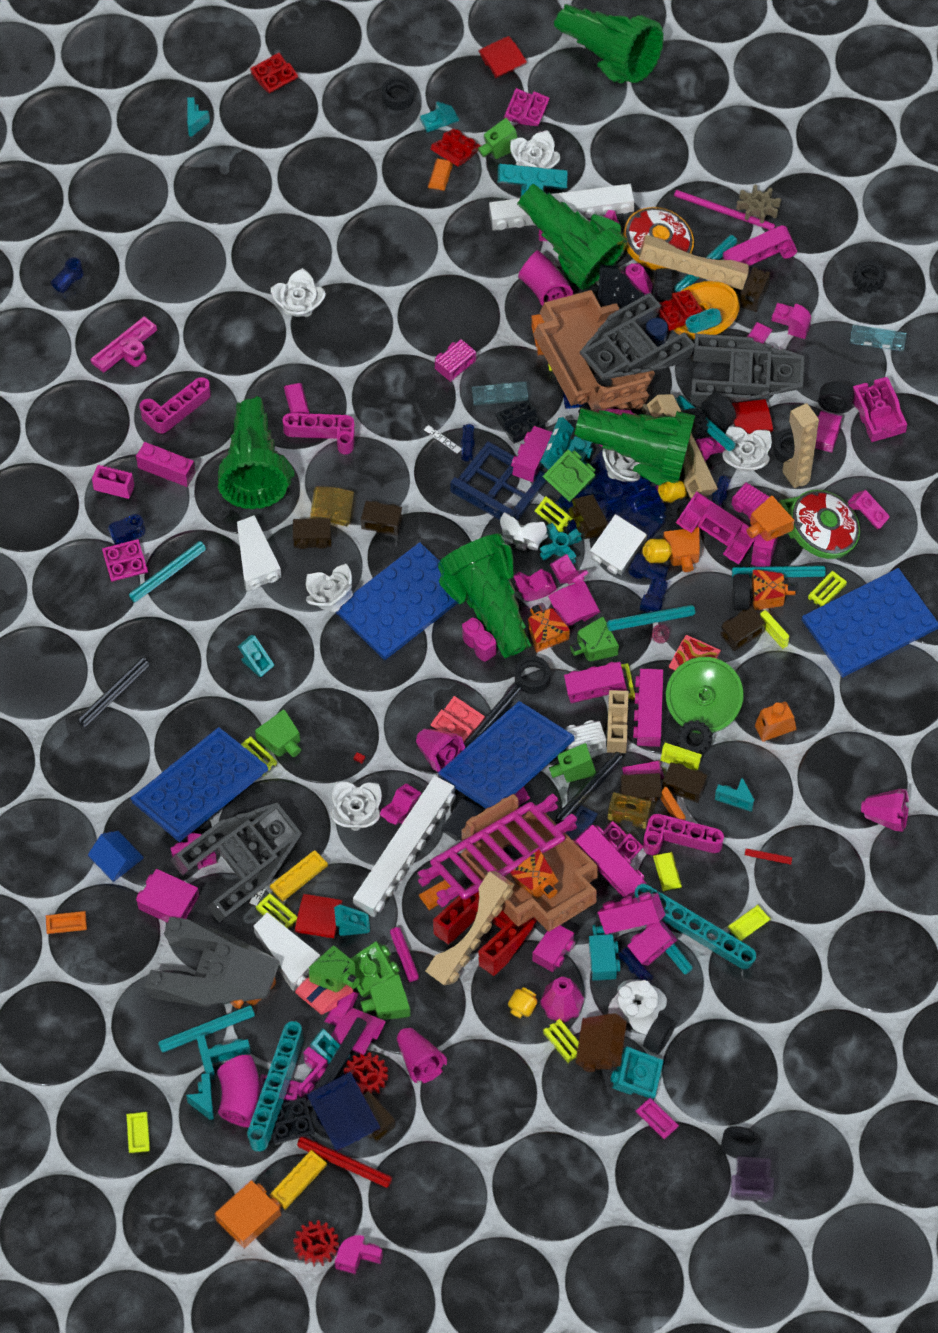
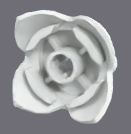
(536, 152)
(299, 295)
(750, 449)
(620, 466)
(522, 536)
(330, 591)
(347, 796)
(642, 1015)

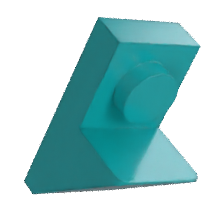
(441, 117)
(196, 118)
(255, 656)
(739, 798)
(351, 921)
(326, 1046)
(203, 1100)

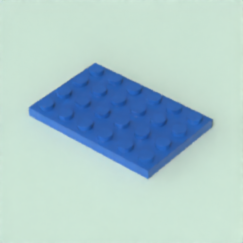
(398, 602)
(870, 622)
(506, 755)
(199, 784)

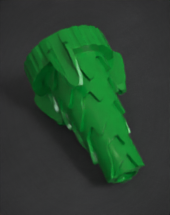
(625, 45)
(577, 241)
(652, 441)
(253, 470)
(482, 577)

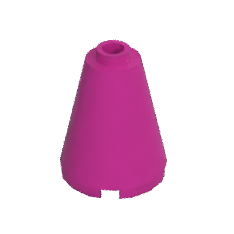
(420, 1056)

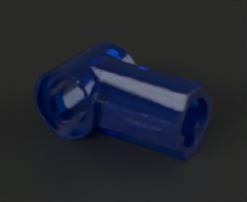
(67, 275)
(642, 568)
(654, 598)

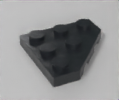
(616, 287)

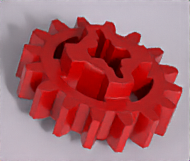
(364, 1065)
(313, 1252)

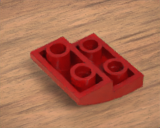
(502, 56)
(273, 73)
(455, 147)
(678, 309)
(752, 416)
(317, 916)

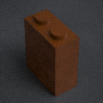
(601, 1042)

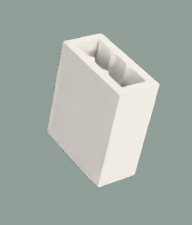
(617, 545)

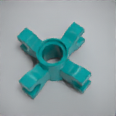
(557, 538)

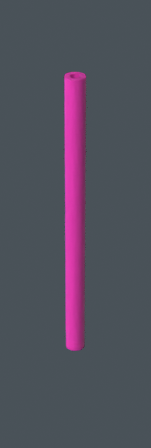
(727, 211)

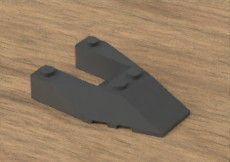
(625, 349)
(754, 368)
(253, 848)
(225, 973)

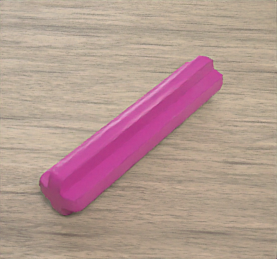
(404, 954)

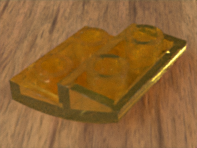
(332, 504)

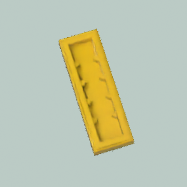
(298, 875)
(298, 1179)

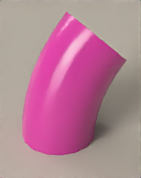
(544, 278)
(239, 1090)

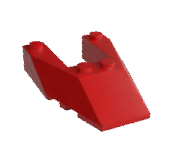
(499, 949)

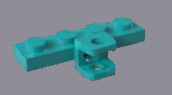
(532, 175)

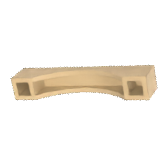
(663, 254)
(804, 429)
(696, 471)
(492, 894)

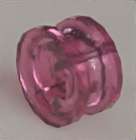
(660, 639)

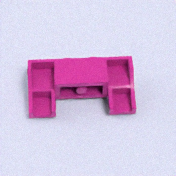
(717, 523)

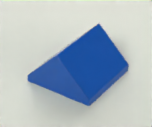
(114, 855)

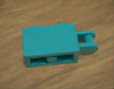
(602, 955)

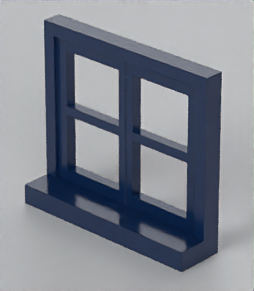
(486, 502)

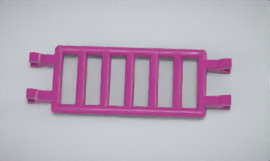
(538, 811)

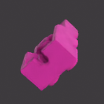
(879, 409)

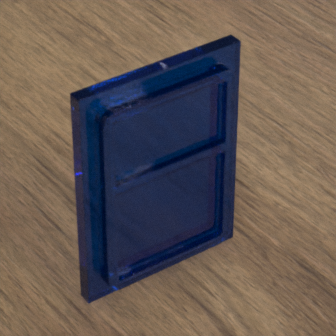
(343, 1111)

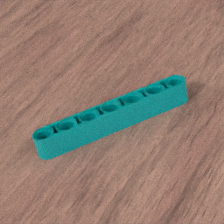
(705, 928)
(275, 1094)

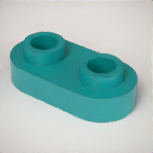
(703, 320)

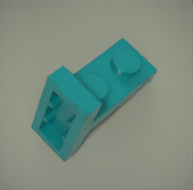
(220, 1053)

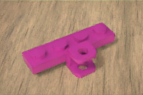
(126, 345)

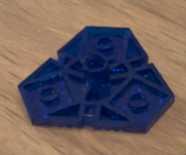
(639, 508)

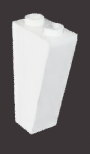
(257, 557)
(286, 947)

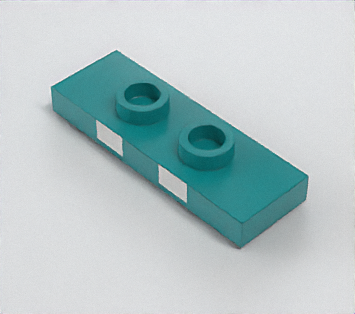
(557, 442)

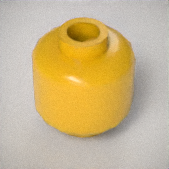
(672, 491)
(656, 550)
(522, 1002)

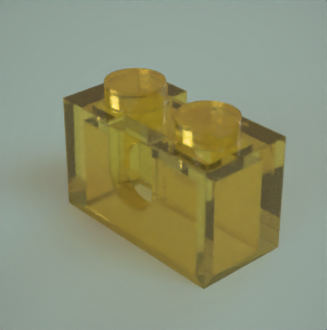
(618, 811)

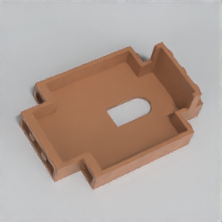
(566, 331)
(566, 860)

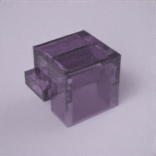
(752, 1180)

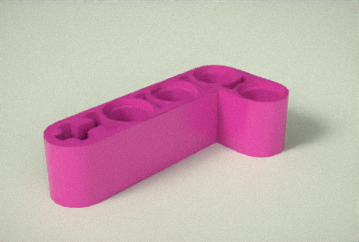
(763, 246)
(195, 393)
(297, 426)
(682, 838)

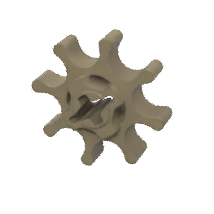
(758, 204)

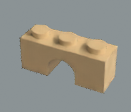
(617, 721)

